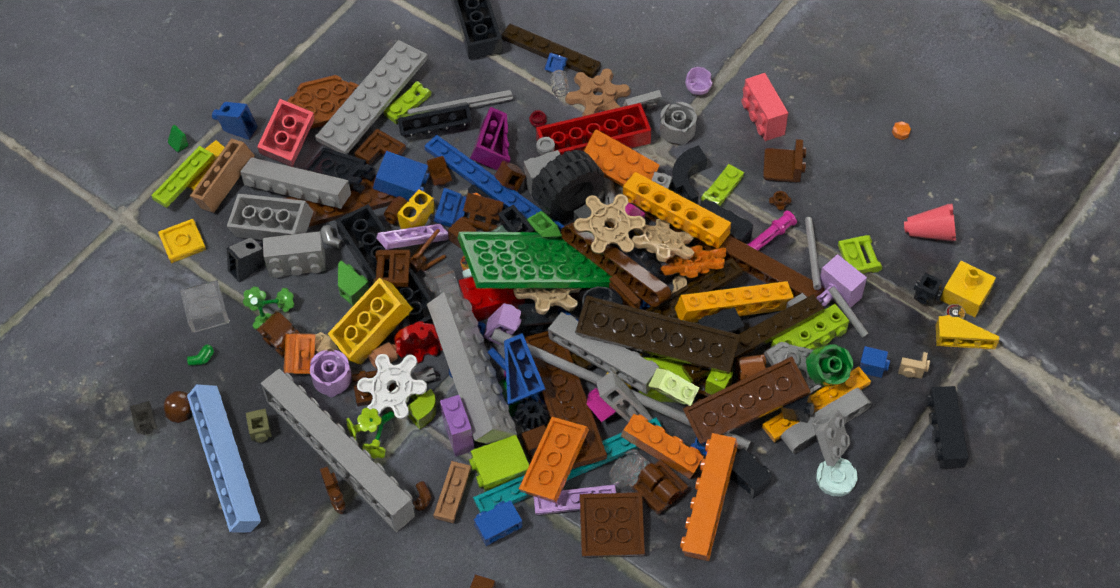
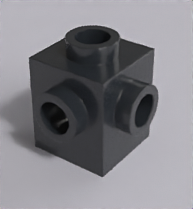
(928, 289)

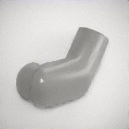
(327, 236)

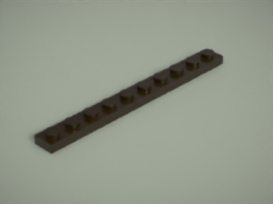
(708, 282)

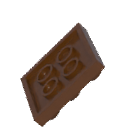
(611, 524)

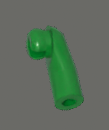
(202, 357)

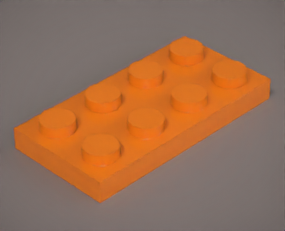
(618, 160)
(553, 459)

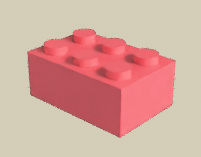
(764, 107)
(286, 132)

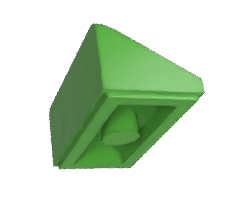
(544, 225)

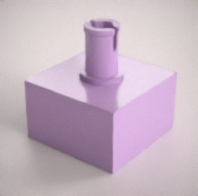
(846, 280)

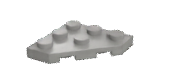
(783, 351)

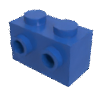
(497, 522)

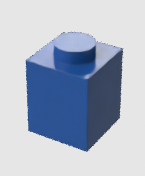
(874, 361)

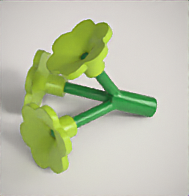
(370, 421)

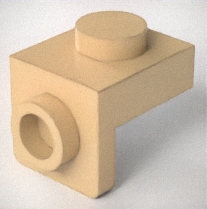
(324, 342)
(914, 368)

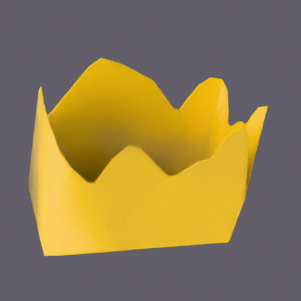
(421, 216)

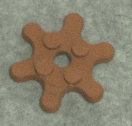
(599, 83)

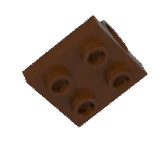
(659, 486)

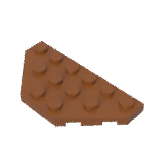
(323, 97)

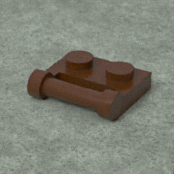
(398, 266)

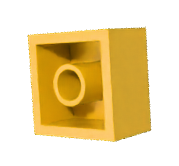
(968, 288)

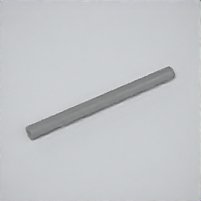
(812, 253)

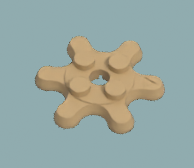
(617, 215)
(652, 238)
(545, 299)

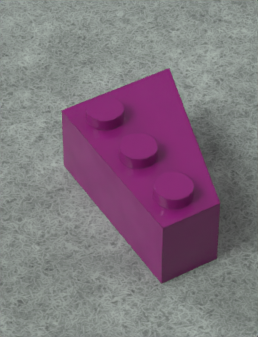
(492, 142)

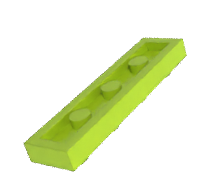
(183, 176)

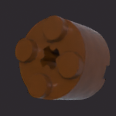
(275, 331)

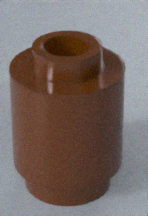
(393, 208)

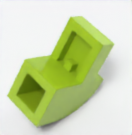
(422, 409)

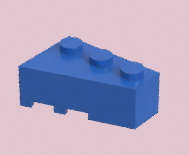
(521, 372)

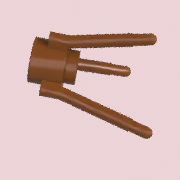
(418, 260)

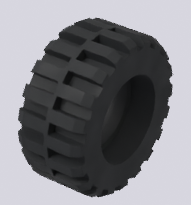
(567, 184)

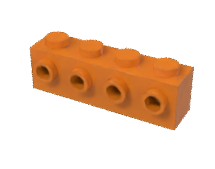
(662, 446)

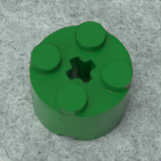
(825, 374)

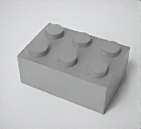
(294, 254)

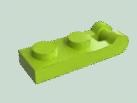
(407, 101)
(723, 185)

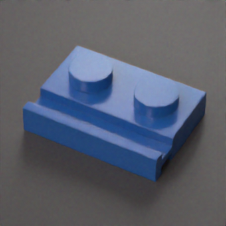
(449, 207)

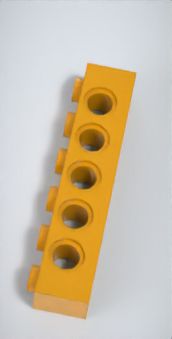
(676, 210)
(746, 301)

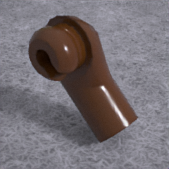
(424, 496)

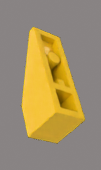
(961, 333)

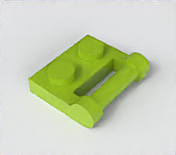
(852, 253)

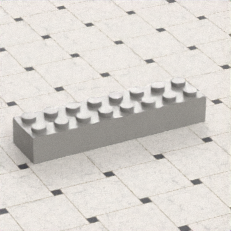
(471, 368)

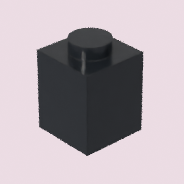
(799, 409)

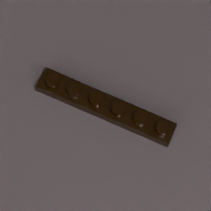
(543, 47)

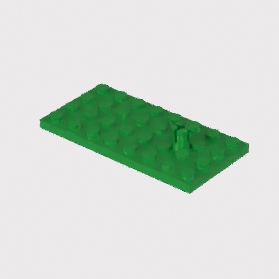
(528, 261)

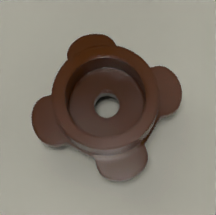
(780, 195)

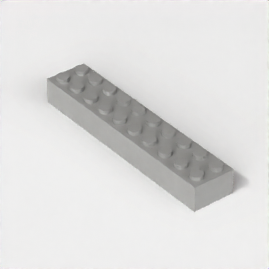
(339, 450)

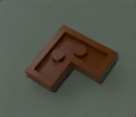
(379, 143)

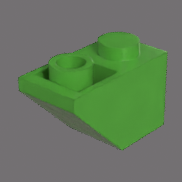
(350, 284)

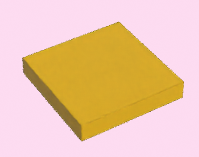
(182, 240)

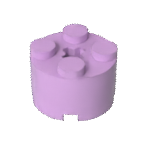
(330, 372)

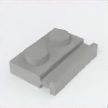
(647, 100)

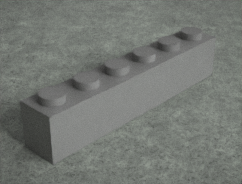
(296, 182)
(624, 363)

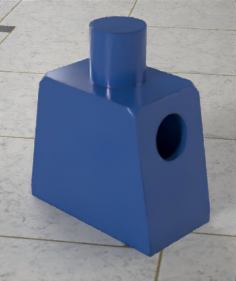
(236, 119)

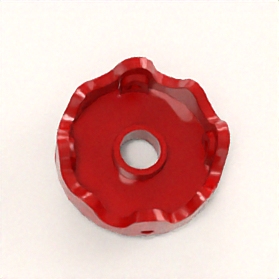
(417, 338)

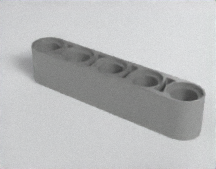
(803, 433)

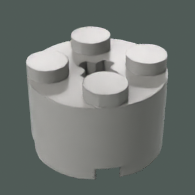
(678, 123)

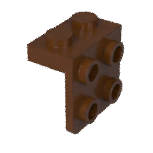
(784, 163)

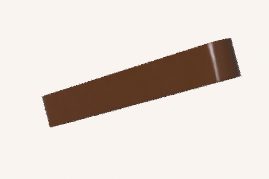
(617, 263)

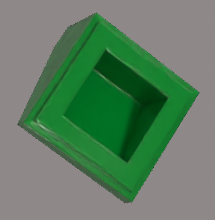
(177, 139)

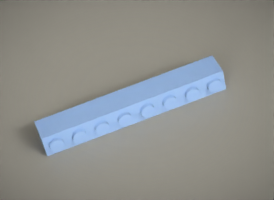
(223, 459)

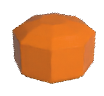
(901, 130)

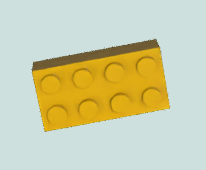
(370, 321)

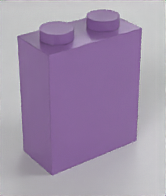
(457, 425)

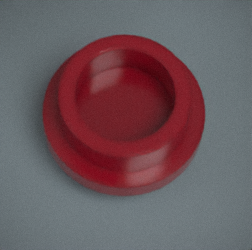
(538, 118)

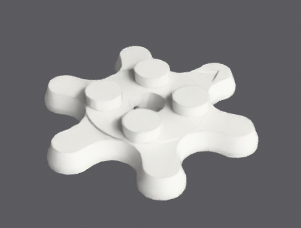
(389, 374)

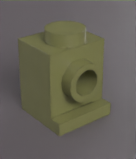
(258, 425)

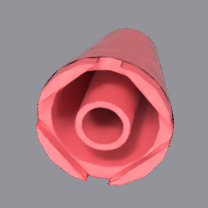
(933, 224)

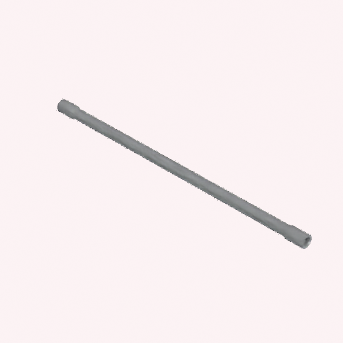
(671, 412)

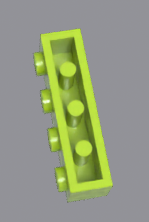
(817, 331)

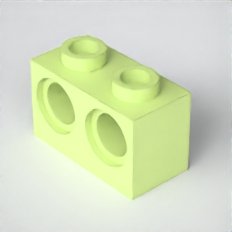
(673, 386)

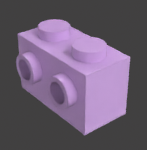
(505, 319)

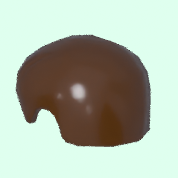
(177, 407)

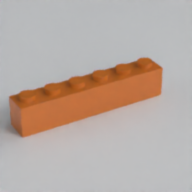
(710, 497)

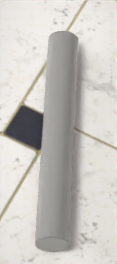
(848, 311)

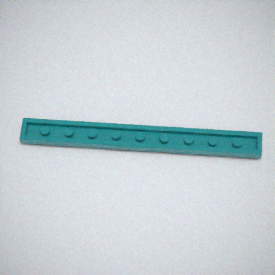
(614, 447)

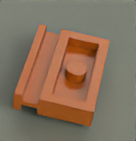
(299, 353)

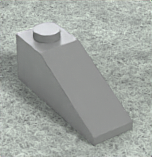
(620, 397)

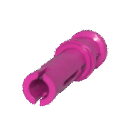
(777, 228)

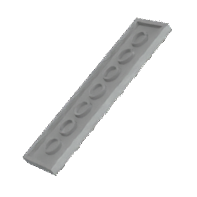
(371, 97)

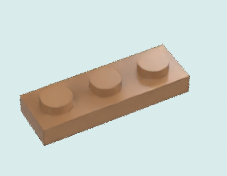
(452, 492)

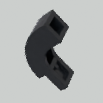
(686, 165)

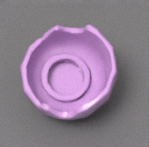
(698, 81)

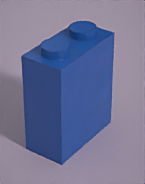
(400, 176)

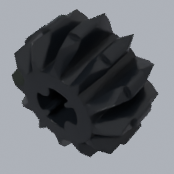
(531, 414)

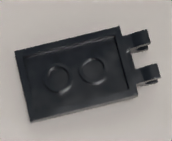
(341, 166)

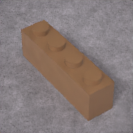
(221, 175)

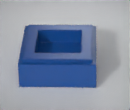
(555, 62)

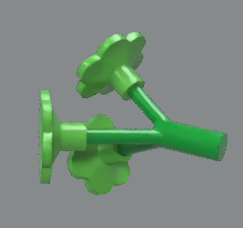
(255, 300)

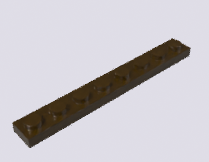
(766, 332)

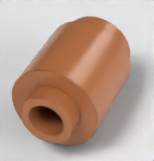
(387, 349)

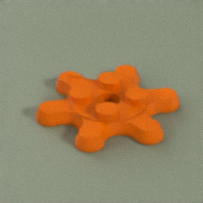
(700, 262)

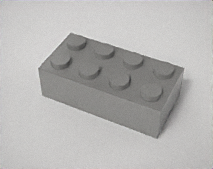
(268, 217)

